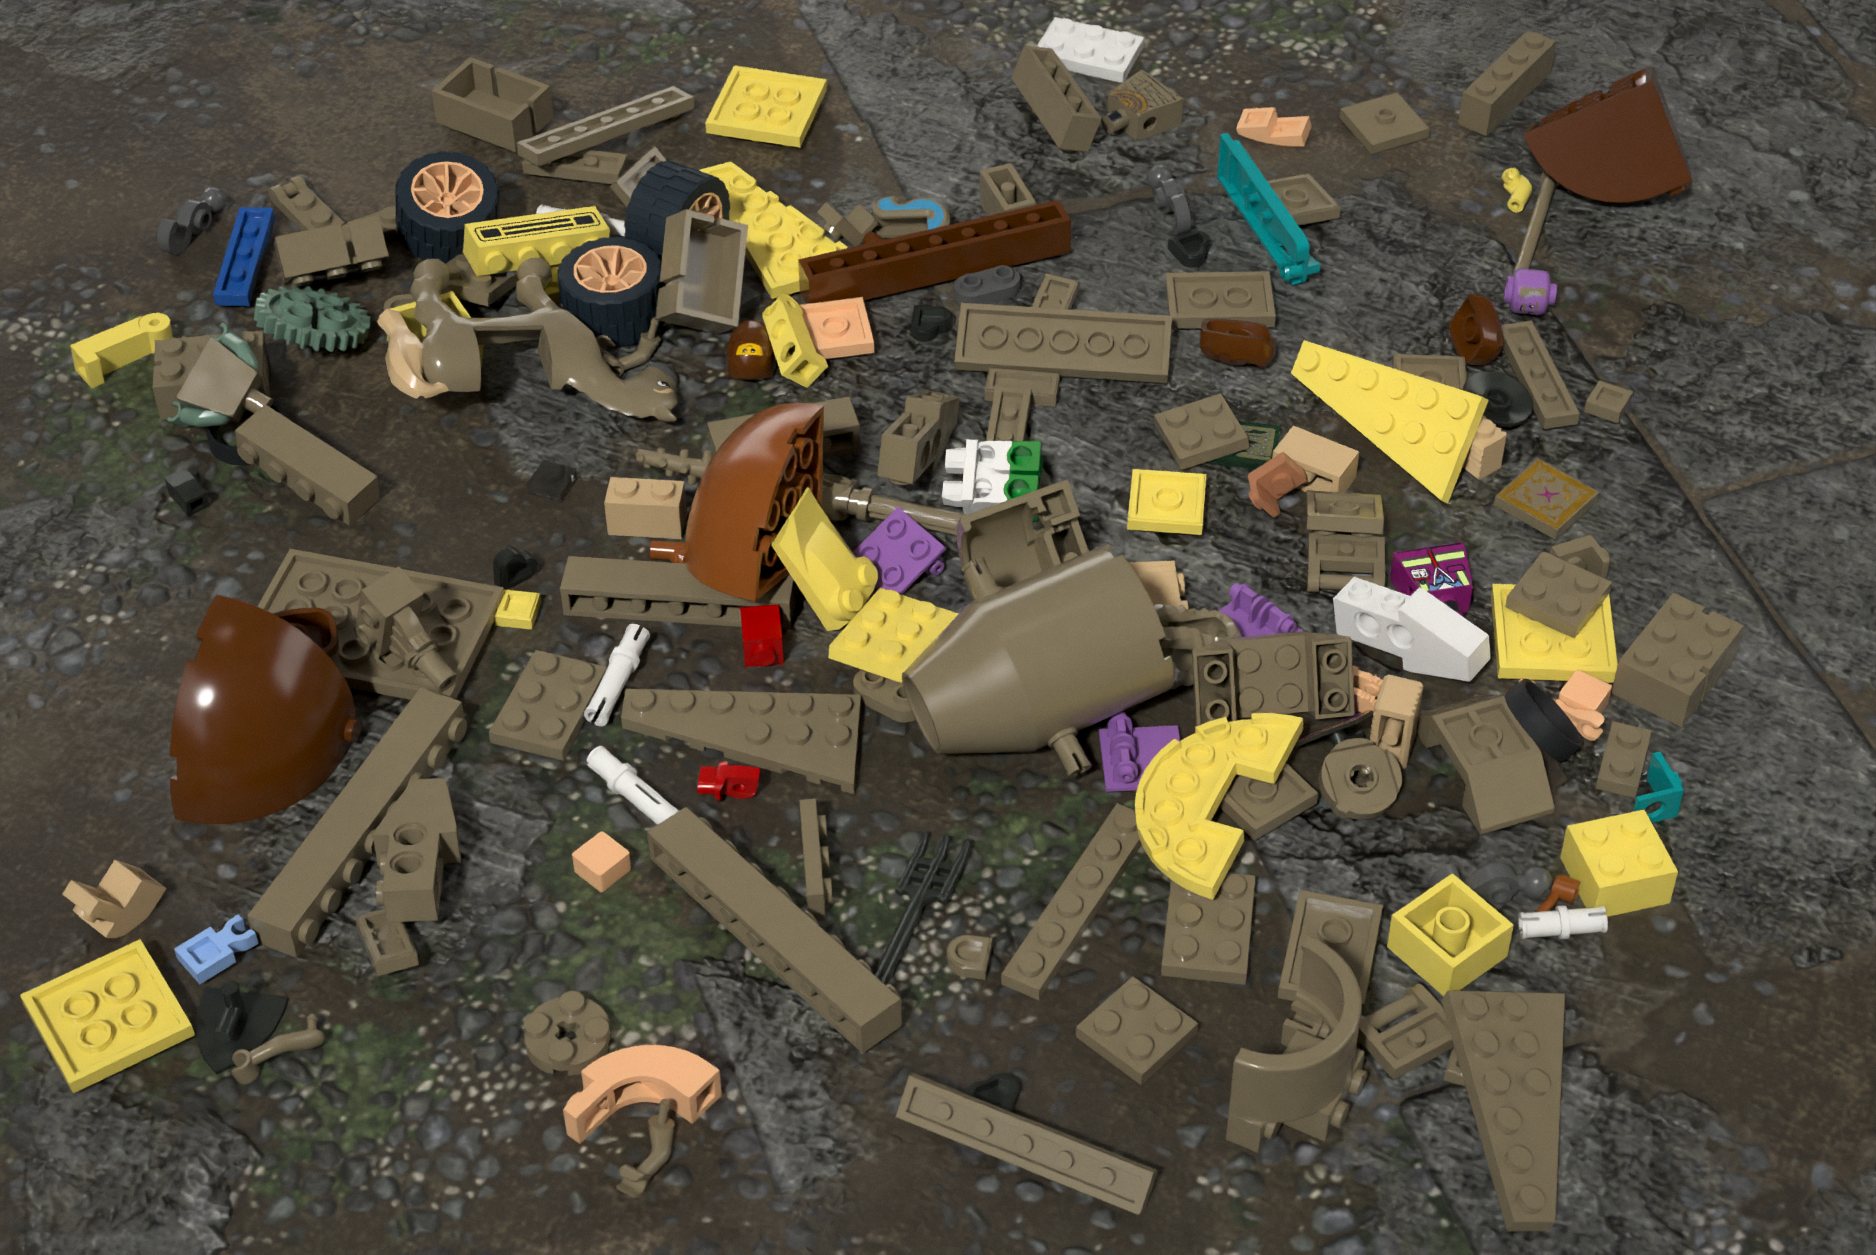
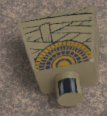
(1142, 107)

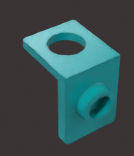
(1666, 788)

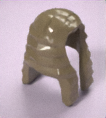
(1189, 631)

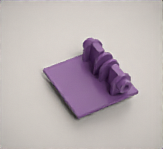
(901, 552)
(1255, 614)
(1129, 750)

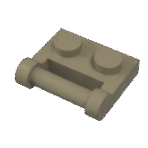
(1344, 554)
(1410, 1041)

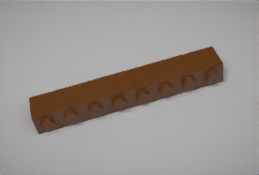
(936, 254)

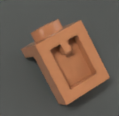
(1273, 481)

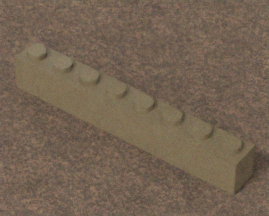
(342, 840)
(776, 929)

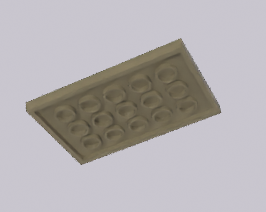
(451, 611)

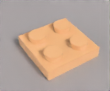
(839, 327)

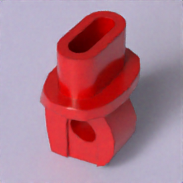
(729, 780)

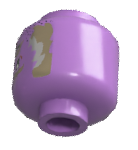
(1529, 291)

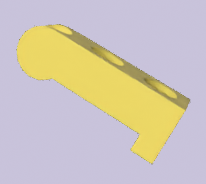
(792, 341)
(119, 346)

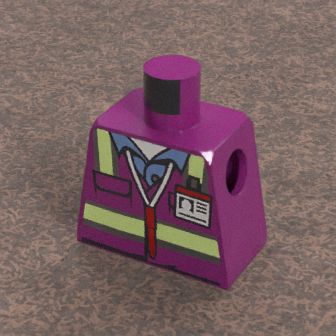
(1436, 569)

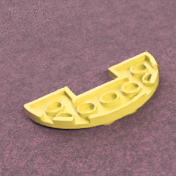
(1188, 784)

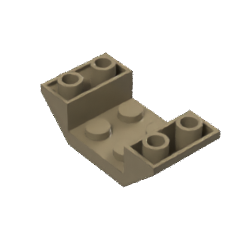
(1274, 676)
(1494, 759)

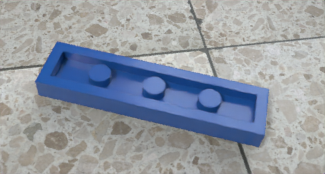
(244, 256)

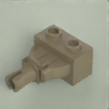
(390, 622)

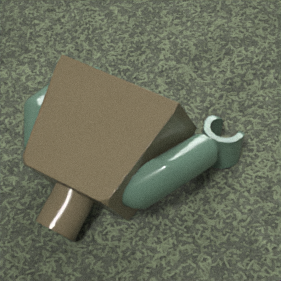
(221, 384)

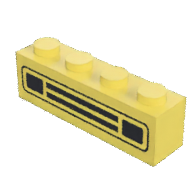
(508, 242)

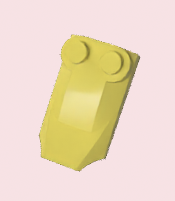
(823, 564)

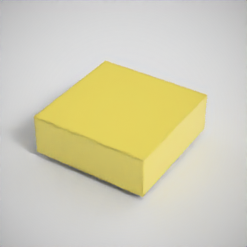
(518, 609)

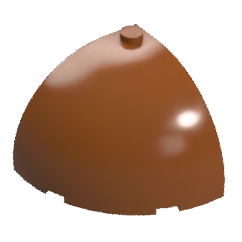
(750, 496)

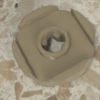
(1347, 798)
(563, 1014)

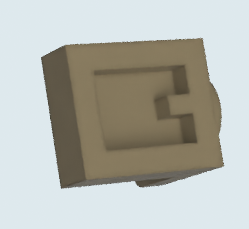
(1585, 554)

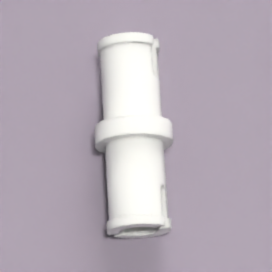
(1562, 922)

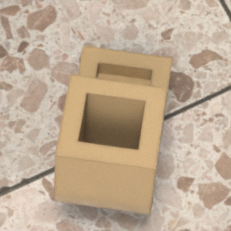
(119, 901)

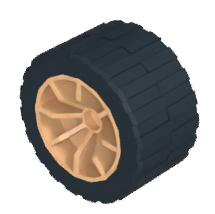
(669, 190)
(437, 200)
(612, 287)

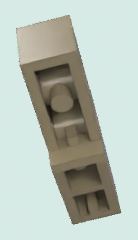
(918, 437)
(412, 850)

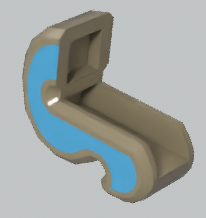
(908, 218)

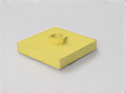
(1166, 502)

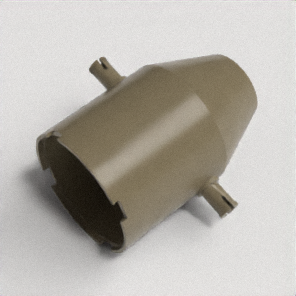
(1040, 660)

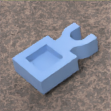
(212, 951)

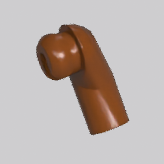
(668, 551)

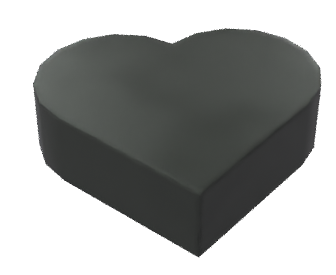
(1190, 248)
(930, 321)
(513, 567)
(998, 1090)

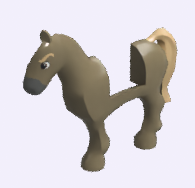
(567, 348)

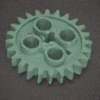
(290, 315)

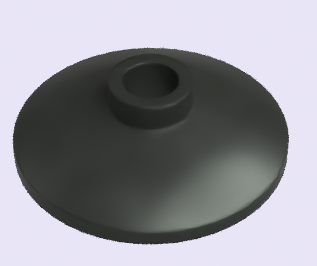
(1508, 399)

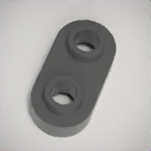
(987, 286)

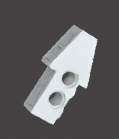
(1413, 627)

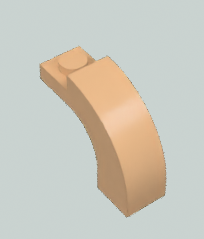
(638, 1076)

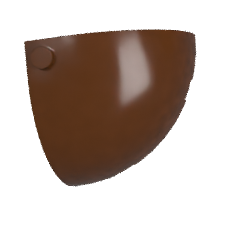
(1614, 143)
(255, 718)

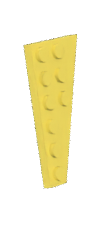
(774, 233)
(1406, 416)

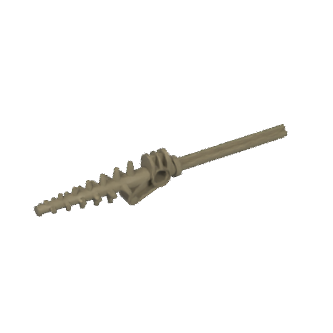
(839, 494)

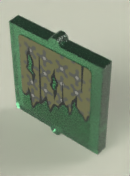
(1262, 442)

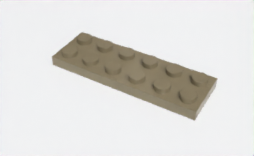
(1064, 342)

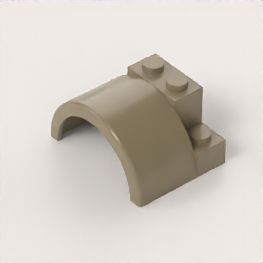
(1007, 536)
(1320, 1066)

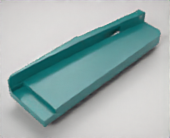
(1264, 212)

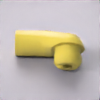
(1518, 188)

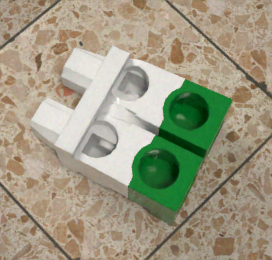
(992, 473)

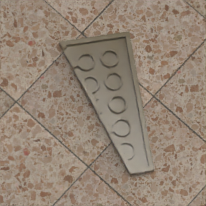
(763, 729)
(1513, 1076)

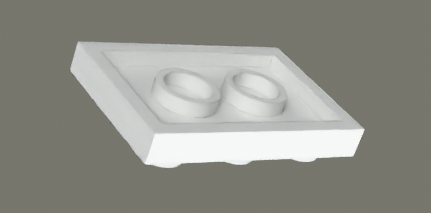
(1093, 49)

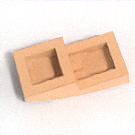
(1266, 127)

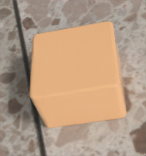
(1585, 692)
(601, 861)

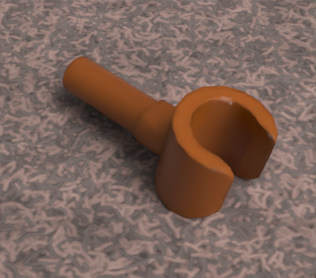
(1563, 888)

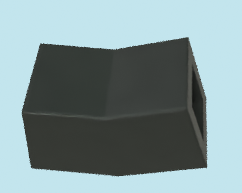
(186, 492)

